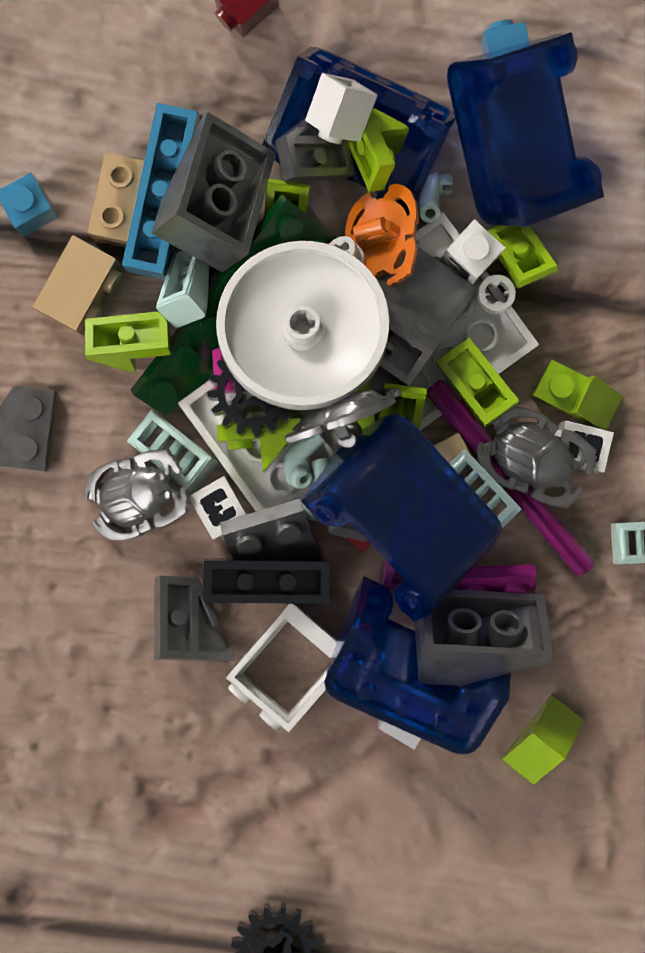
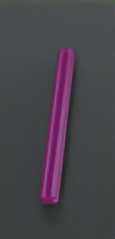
(539, 513)

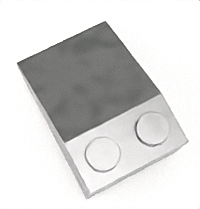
(215, 194)
(482, 637)

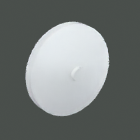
(302, 325)

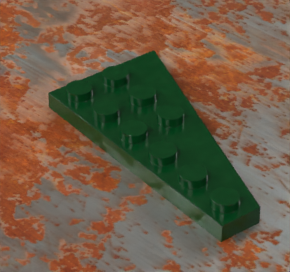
(191, 358)

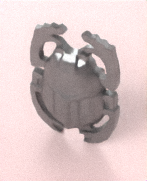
(344, 416)
(535, 456)
(136, 495)

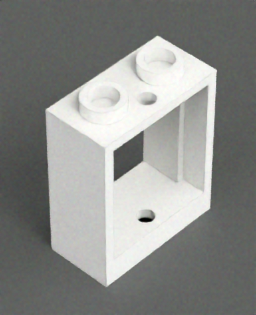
(246, 689)

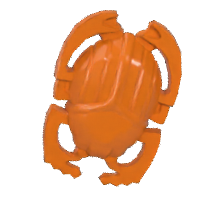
(382, 232)

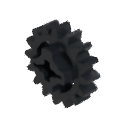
(241, 407)
(263, 938)

